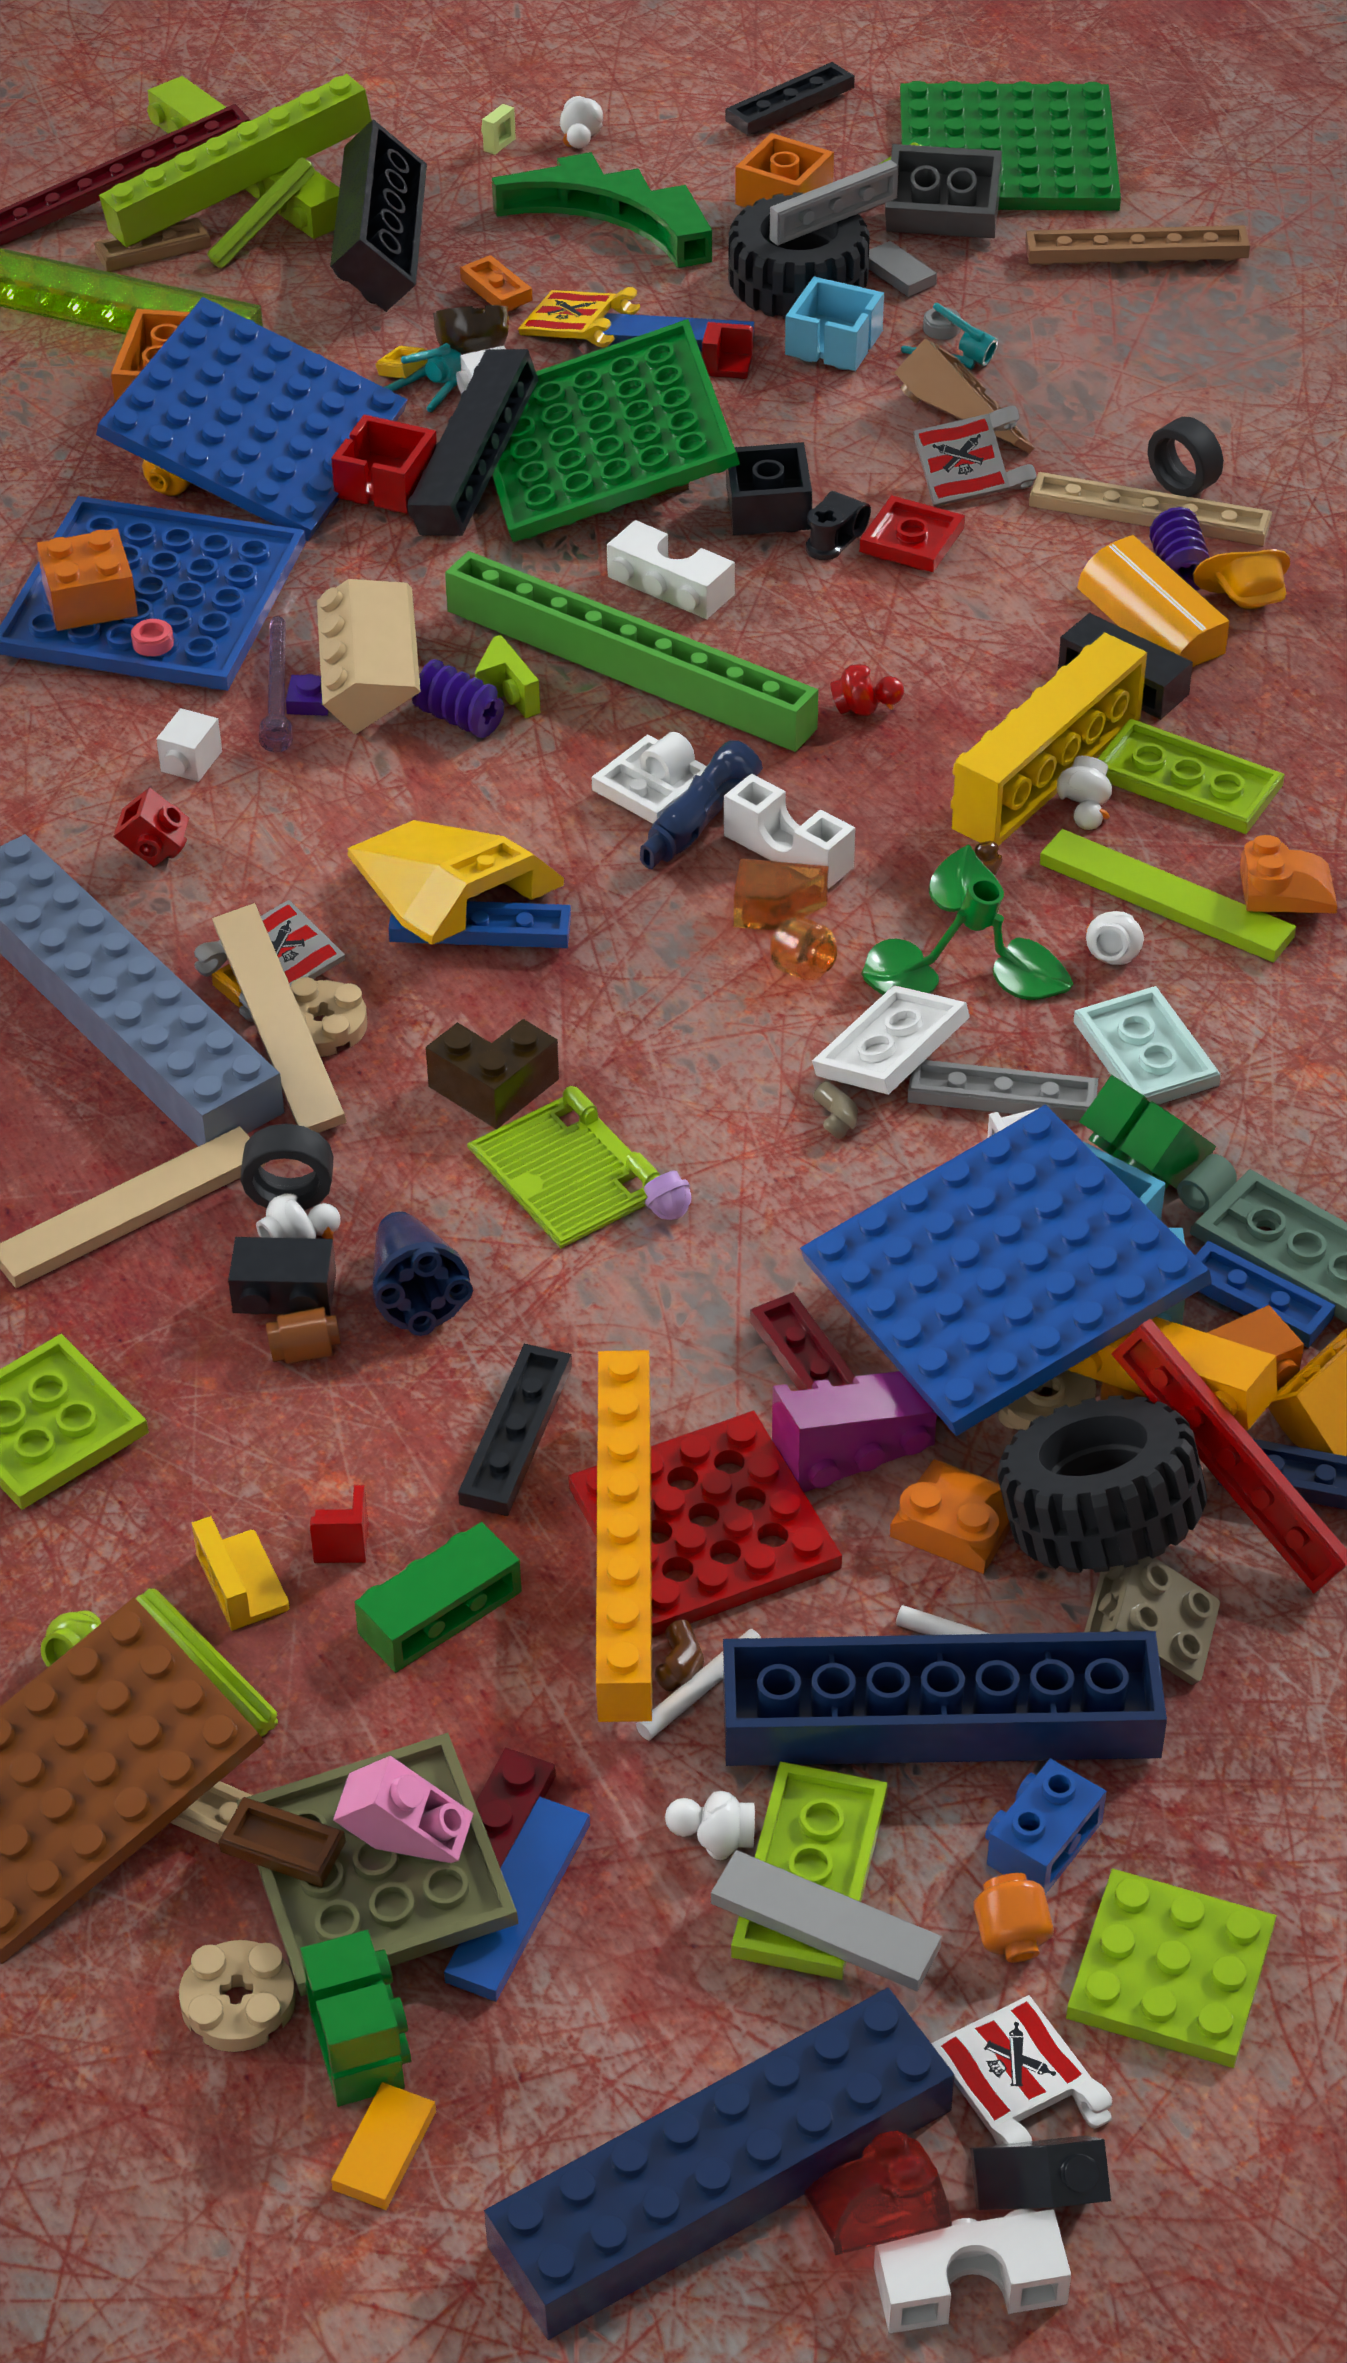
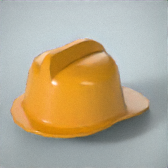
(1246, 577)

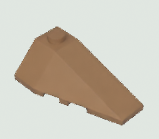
(950, 387)

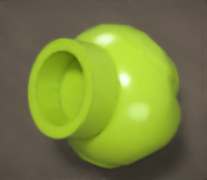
(65, 1633)

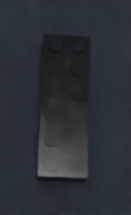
(379, 216)

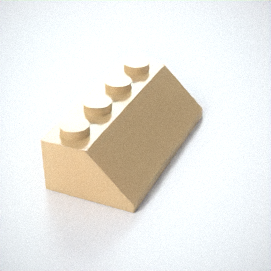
(367, 650)

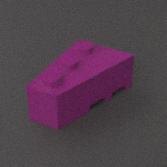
(849, 1427)

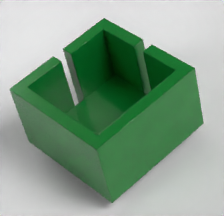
(1144, 1133)
(355, 2016)

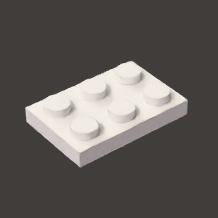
(891, 1039)

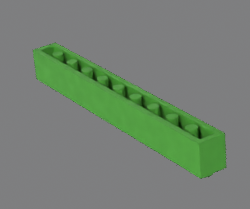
(633, 651)

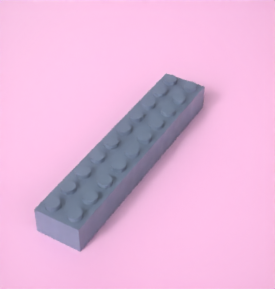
(130, 1001)

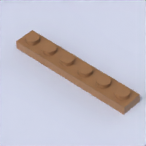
(1137, 244)

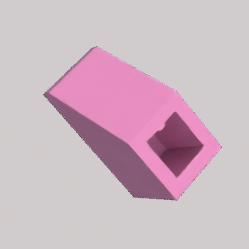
(402, 1812)

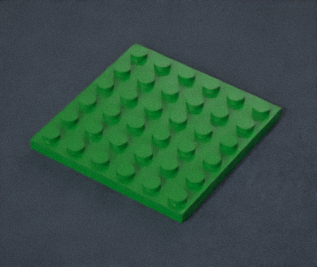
(1051, 137)
(612, 432)

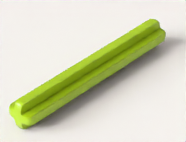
(261, 212)
(211, 1662)

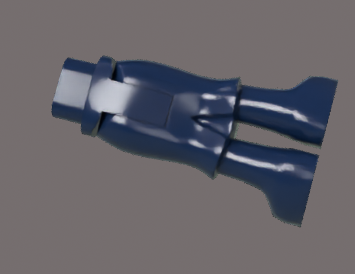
(694, 809)

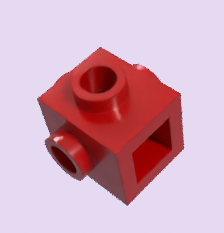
(152, 828)

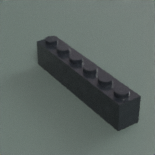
(473, 443)

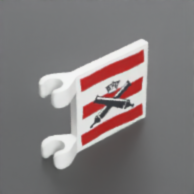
(1016, 2067)

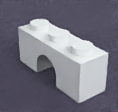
(694, 584)
(760, 821)
(1015, 2251)

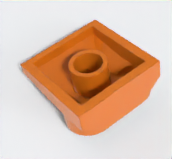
(1285, 879)
(953, 1516)

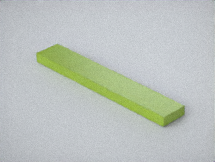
(1167, 895)

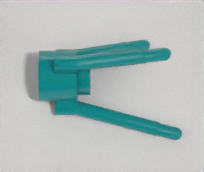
(976, 344)
(440, 367)

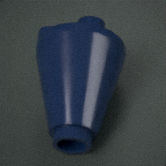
(417, 1275)

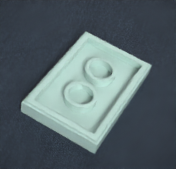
(1147, 1046)

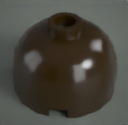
(472, 328)

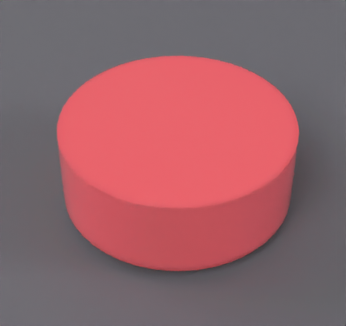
(152, 637)

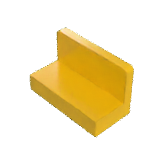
(239, 1574)

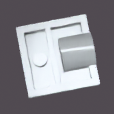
(649, 775)

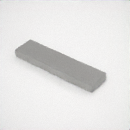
(833, 202)
(1000, 1089)
(826, 1920)

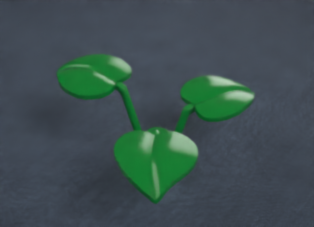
(970, 888)

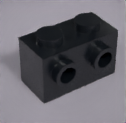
(281, 1275)

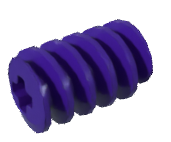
(1179, 542)
(459, 699)

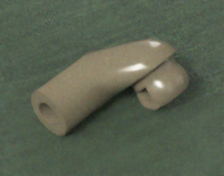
(841, 1106)

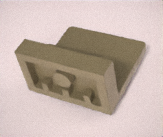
(1161, 1601)

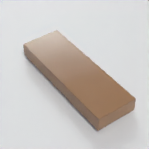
(169, 242)

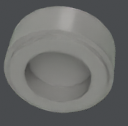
(938, 326)

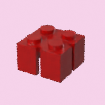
(382, 462)

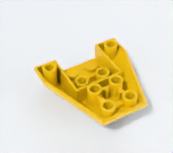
(432, 869)

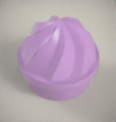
(668, 1195)

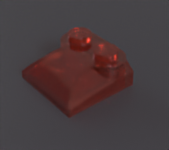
(879, 2197)

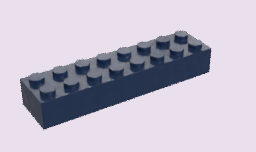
(943, 1698)
(715, 2162)

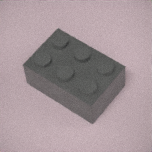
(945, 191)

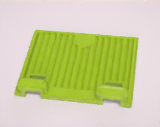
(562, 1173)

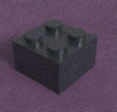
(769, 489)

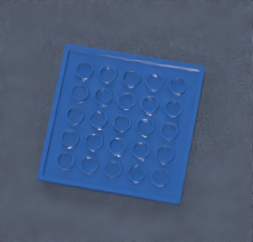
(246, 416)
(189, 569)
(1004, 1268)

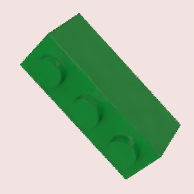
(438, 1596)

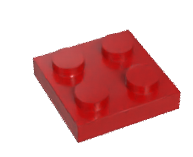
(912, 533)

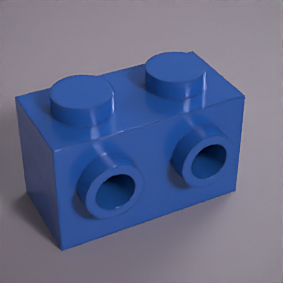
(1045, 1825)

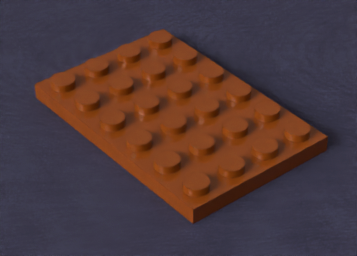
(103, 1762)

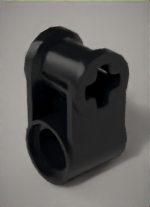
(835, 525)

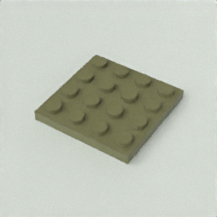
(400, 1898)

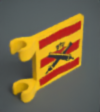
(578, 315)

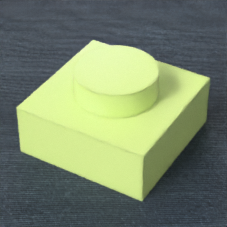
(498, 129)

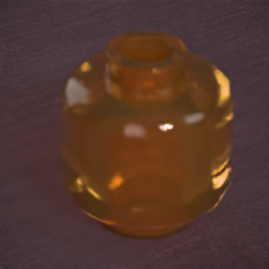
(803, 948)

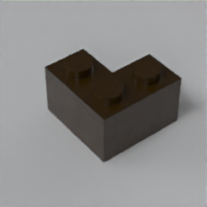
(496, 1076)

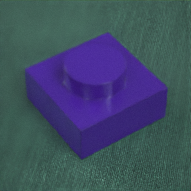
(305, 696)

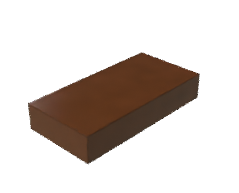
(282, 1841)

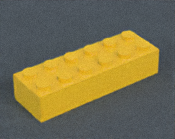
(1020, 760)

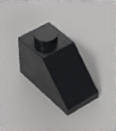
(1041, 2173)

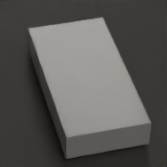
(901, 269)

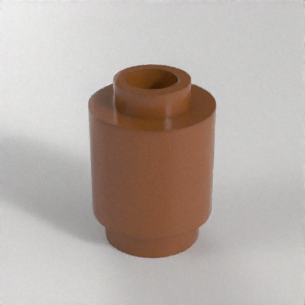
(303, 1336)

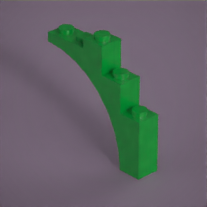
(623, 198)

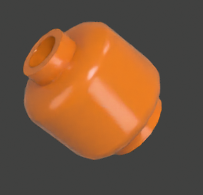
(1013, 1917)

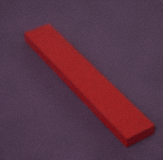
(1234, 1457)

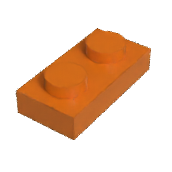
(496, 283)

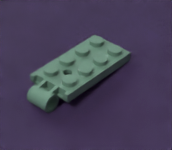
(1304, 1242)

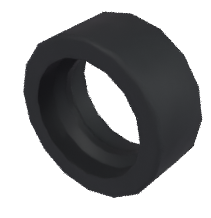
(1203, 448)
(292, 1143)

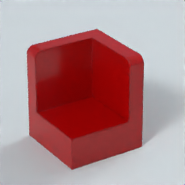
(728, 349)
(341, 1533)

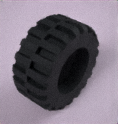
(774, 275)
(1102, 1484)

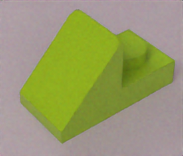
(511, 676)

